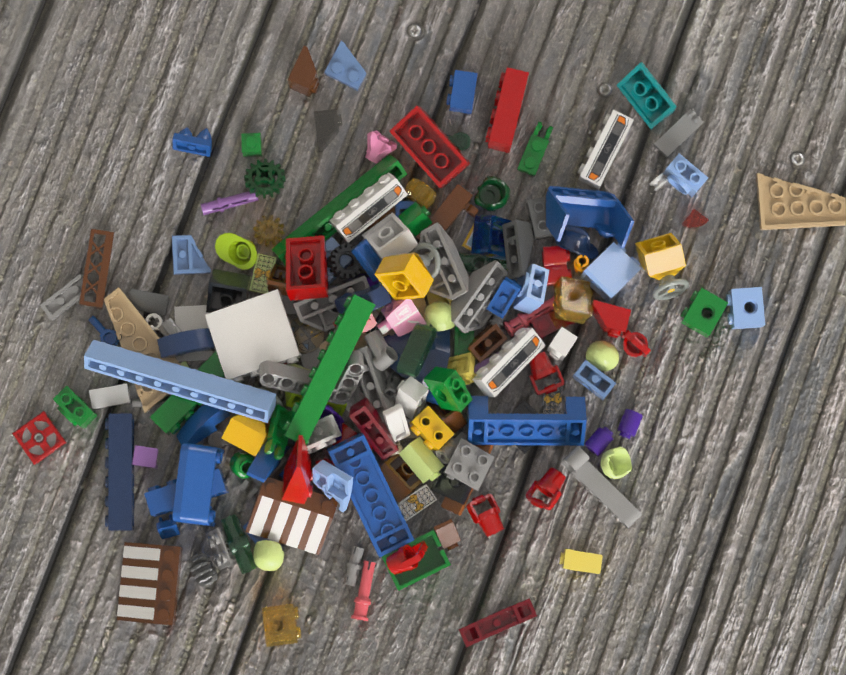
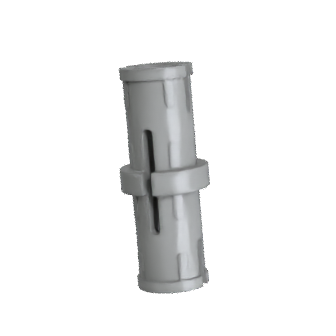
(353, 566)

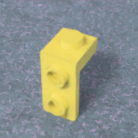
(581, 561)

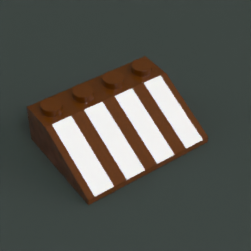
(291, 522)
(149, 583)

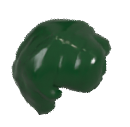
(492, 194)

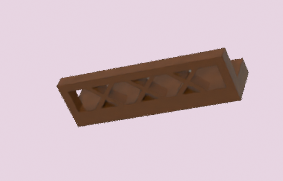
(103, 274)

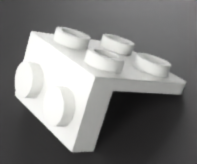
(323, 434)

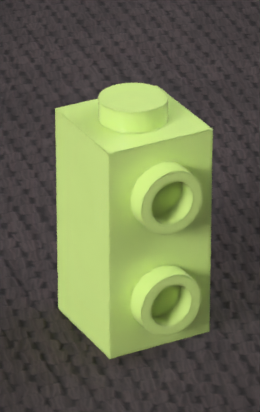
(421, 460)

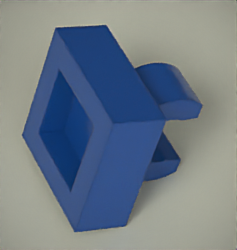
(167, 528)

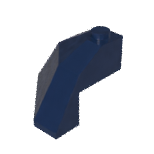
(437, 356)

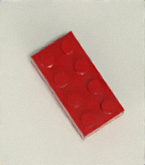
(508, 107)
(429, 147)

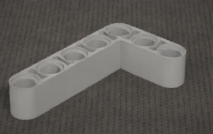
(293, 378)
(578, 465)

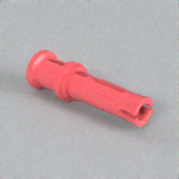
(523, 320)
(362, 601)

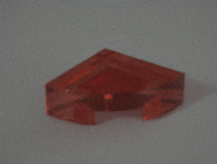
(695, 220)

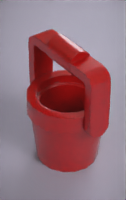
(635, 344)
(541, 368)
(548, 485)
(488, 520)
(406, 558)

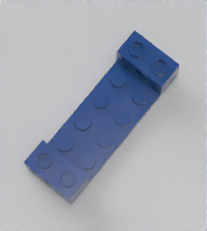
(527, 429)
(371, 495)

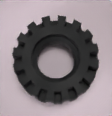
(335, 265)

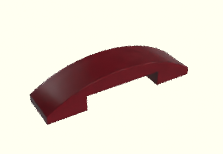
(497, 622)

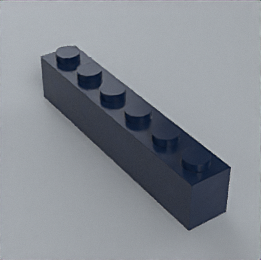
(120, 472)

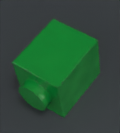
(251, 144)
(416, 218)

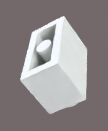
(561, 344)
(411, 396)

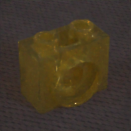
(572, 300)
(289, 633)

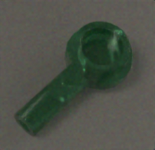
(460, 140)

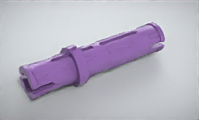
(228, 202)

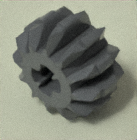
(203, 569)

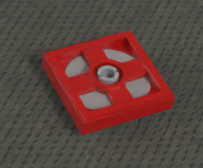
(39, 437)

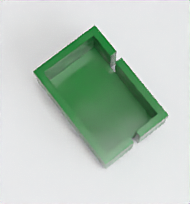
(431, 562)

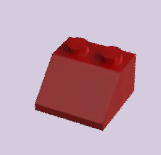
(611, 318)

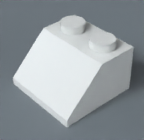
(390, 237)

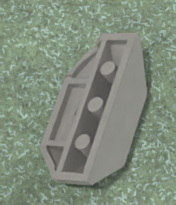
(452, 277)
(470, 309)
(323, 311)
(372, 385)

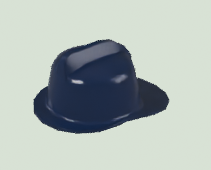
(578, 241)

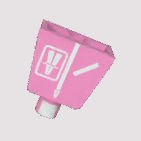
(400, 316)

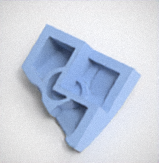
(333, 483)

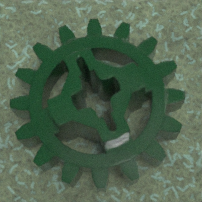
(264, 178)

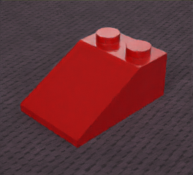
(306, 268)
(298, 474)

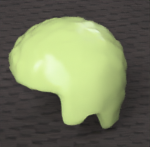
(439, 316)
(602, 355)
(616, 463)
(268, 555)

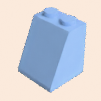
(611, 271)

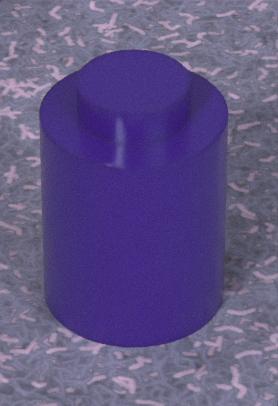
(629, 423)
(599, 440)

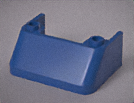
(587, 209)
(195, 484)

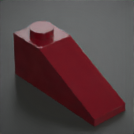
(548, 325)
(373, 428)

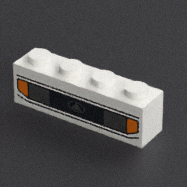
(605, 149)
(368, 207)
(508, 362)

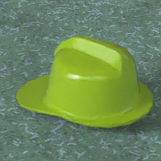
(236, 250)

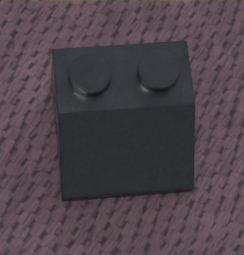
(226, 289)

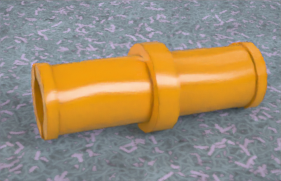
(585, 263)

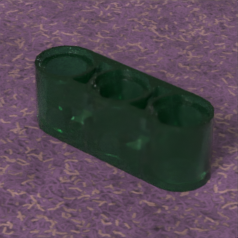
(416, 350)

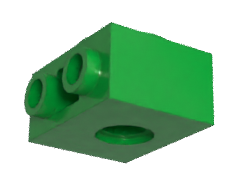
(693, 317)
(448, 389)
(74, 407)

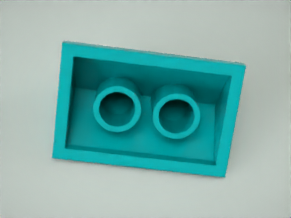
(646, 96)

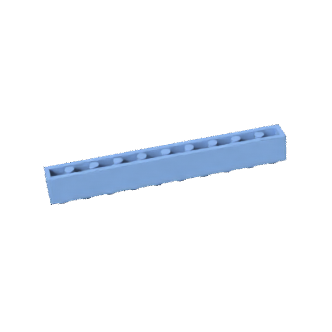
(180, 381)

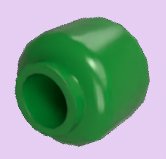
(240, 464)

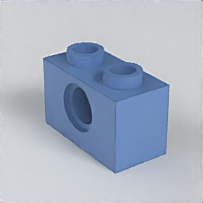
(594, 380)

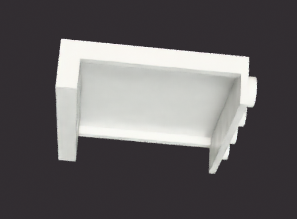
(252, 334)

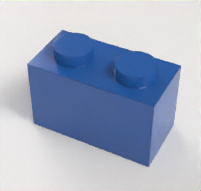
(462, 92)

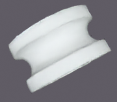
(658, 182)
(155, 316)

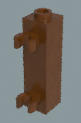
(452, 207)

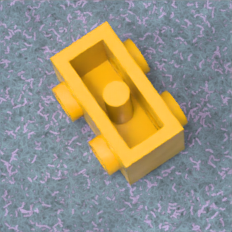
(432, 427)

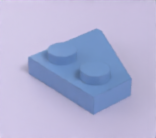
(345, 68)
(187, 257)

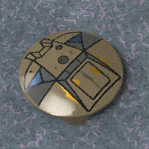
(306, 336)

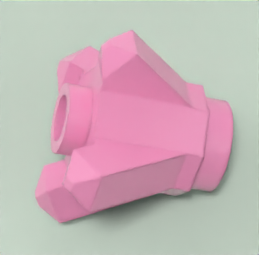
(378, 146)

